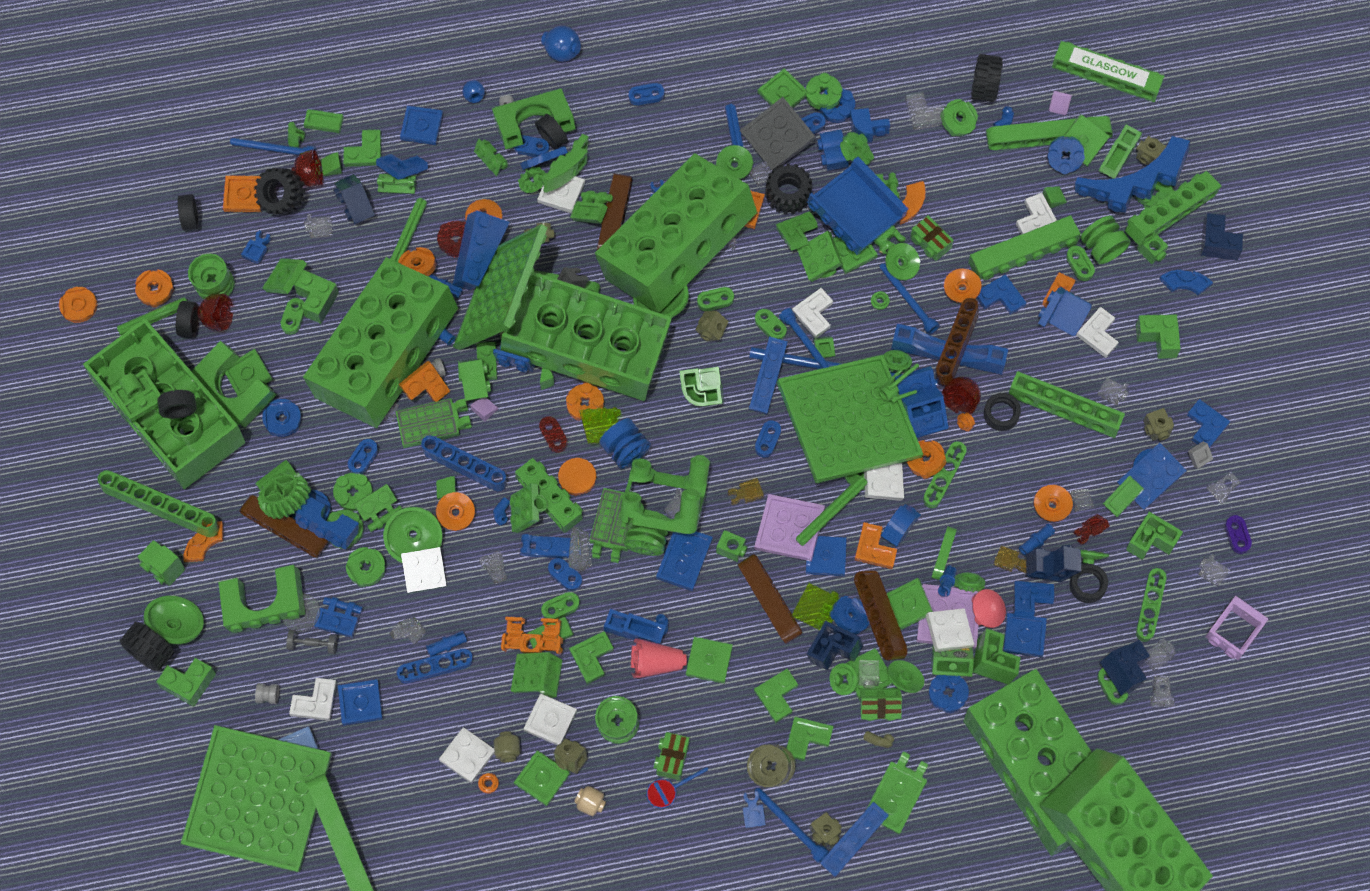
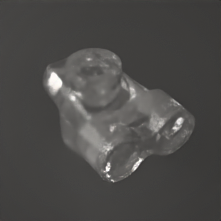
(1221, 491)
(494, 566)
(1161, 697)

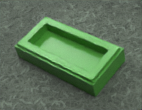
(323, 121)
(1123, 496)

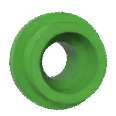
(880, 296)

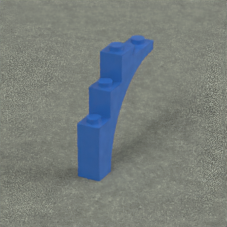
(1141, 183)

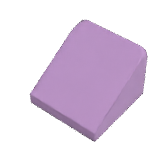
(1060, 103)
(483, 408)

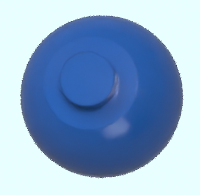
(561, 43)

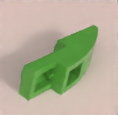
(567, 166)

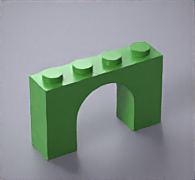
(510, 115)
(241, 408)
(287, 604)

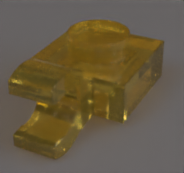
(1009, 559)

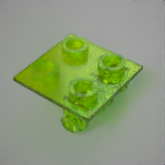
(598, 421)
(815, 606)

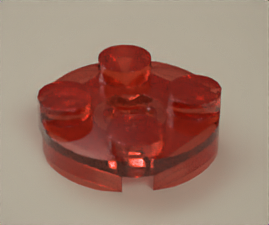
(444, 236)

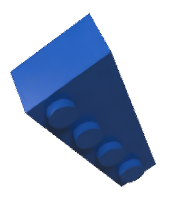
(477, 248)

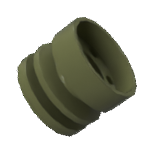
(760, 763)

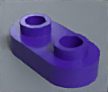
(1238, 535)

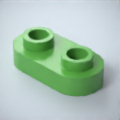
(1083, 263)
(714, 297)
(292, 314)
(769, 324)
(560, 607)
(1109, 689)

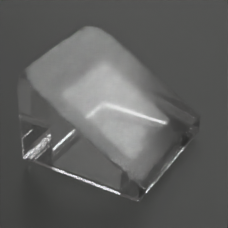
(760, 173)
(1081, 499)

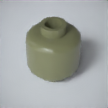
(506, 747)

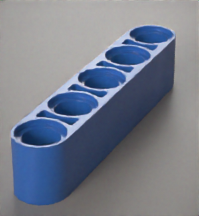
(458, 455)

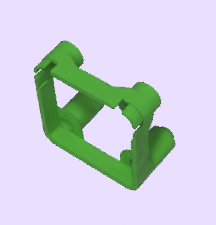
(691, 503)

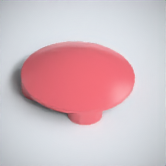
(988, 608)

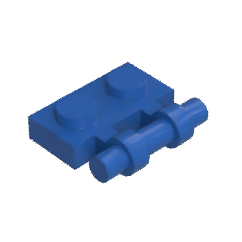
(337, 622)

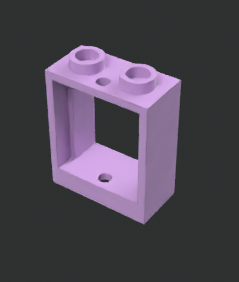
(1248, 614)

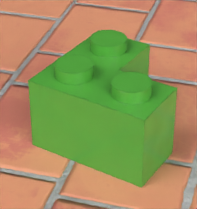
(319, 295)
(1162, 330)
(1154, 532)
(161, 563)
(992, 661)
(187, 686)

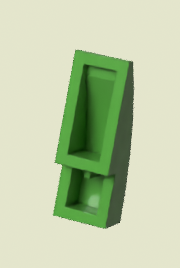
(1120, 151)

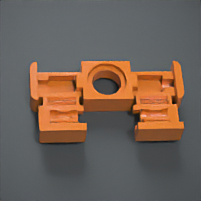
(518, 640)

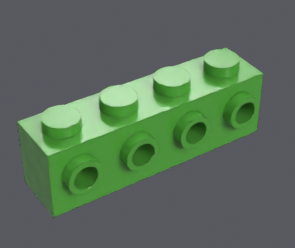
(559, 506)

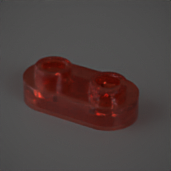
(553, 435)

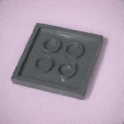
(778, 134)

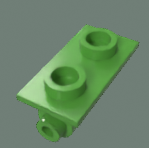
(486, 152)
(390, 184)

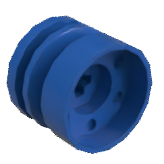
(625, 443)

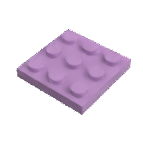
(783, 522)
(956, 600)

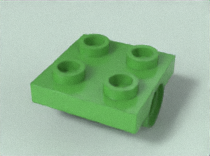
(820, 257)
(136, 395)
(525, 507)

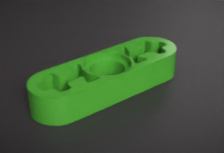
(944, 553)

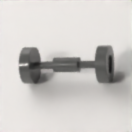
(291, 642)

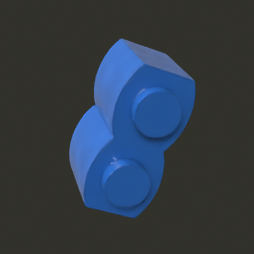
(832, 155)

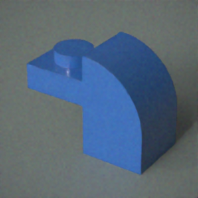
(862, 124)
(900, 524)

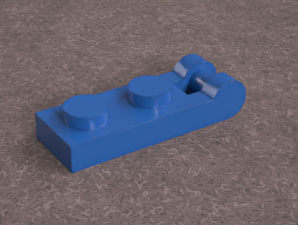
(545, 546)

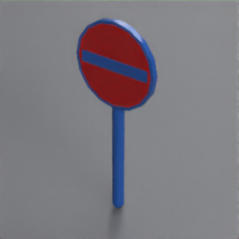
(662, 792)

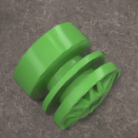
(1105, 239)
(208, 269)
(645, 539)
(607, 714)

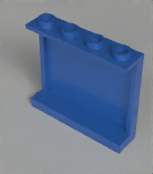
(857, 206)

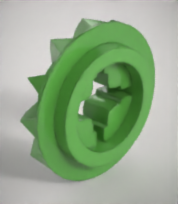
(529, 186)
(897, 356)
(969, 582)
(836, 679)

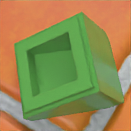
(331, 164)
(1054, 196)
(825, 346)
(546, 379)
(445, 486)

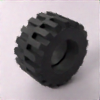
(987, 77)
(793, 176)
(267, 186)
(146, 646)

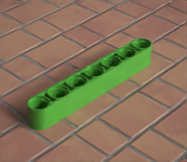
(1036, 133)
(162, 510)
(338, 834)

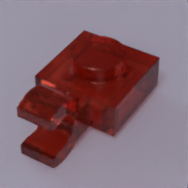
(1093, 526)

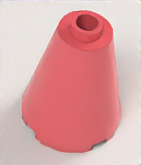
(655, 659)

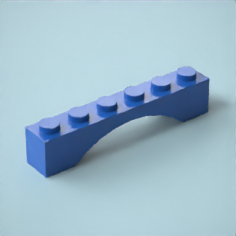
(981, 357)

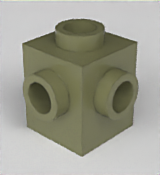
(1149, 150)
(711, 325)
(1158, 425)
(570, 756)
(823, 824)

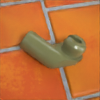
(876, 740)

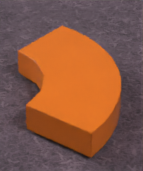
(914, 200)
(199, 545)

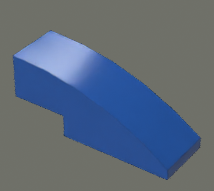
(633, 627)

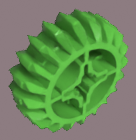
(283, 495)

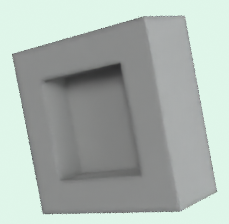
(1200, 455)

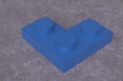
(399, 168)
(1002, 291)
(1211, 421)
(1028, 593)

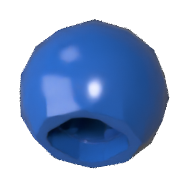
(473, 91)

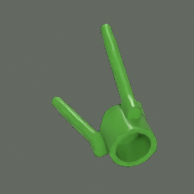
(889, 390)

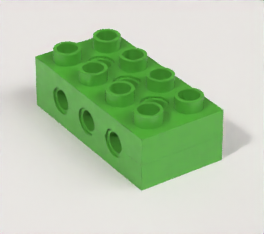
(676, 232)
(595, 315)
(380, 342)
(214, 431)
(1016, 752)
(1123, 829)

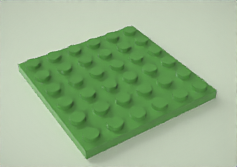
(501, 288)
(846, 421)
(255, 799)

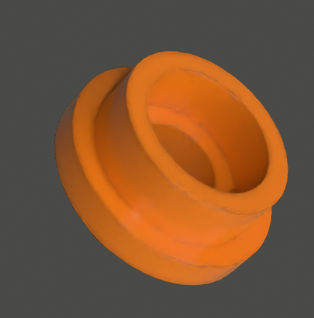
(965, 421)
(488, 777)

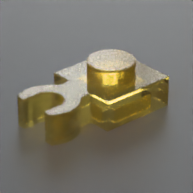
(748, 491)

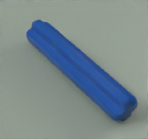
(733, 125)

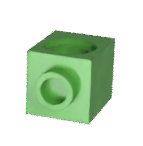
(1153, 255)
(729, 538)

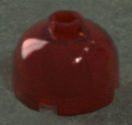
(307, 167)
(215, 312)
(962, 395)

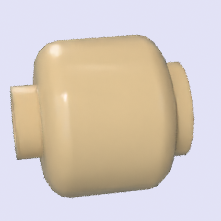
(590, 800)

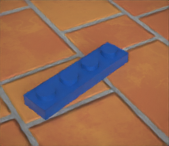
(768, 375)
(854, 839)

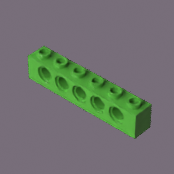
(1172, 208)
(1066, 404)

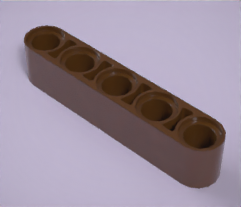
(616, 209)
(957, 333)
(284, 528)
(770, 598)
(880, 615)

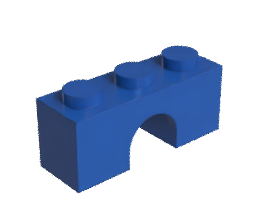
(338, 532)

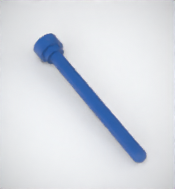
(270, 147)
(788, 317)
(930, 325)
(817, 851)

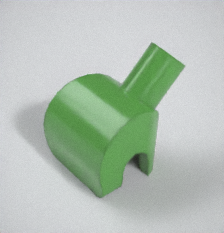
(295, 135)

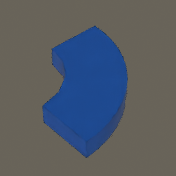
(544, 157)
(1186, 280)

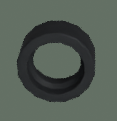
(551, 131)
(188, 212)
(187, 319)
(1002, 398)
(176, 404)
(1085, 597)

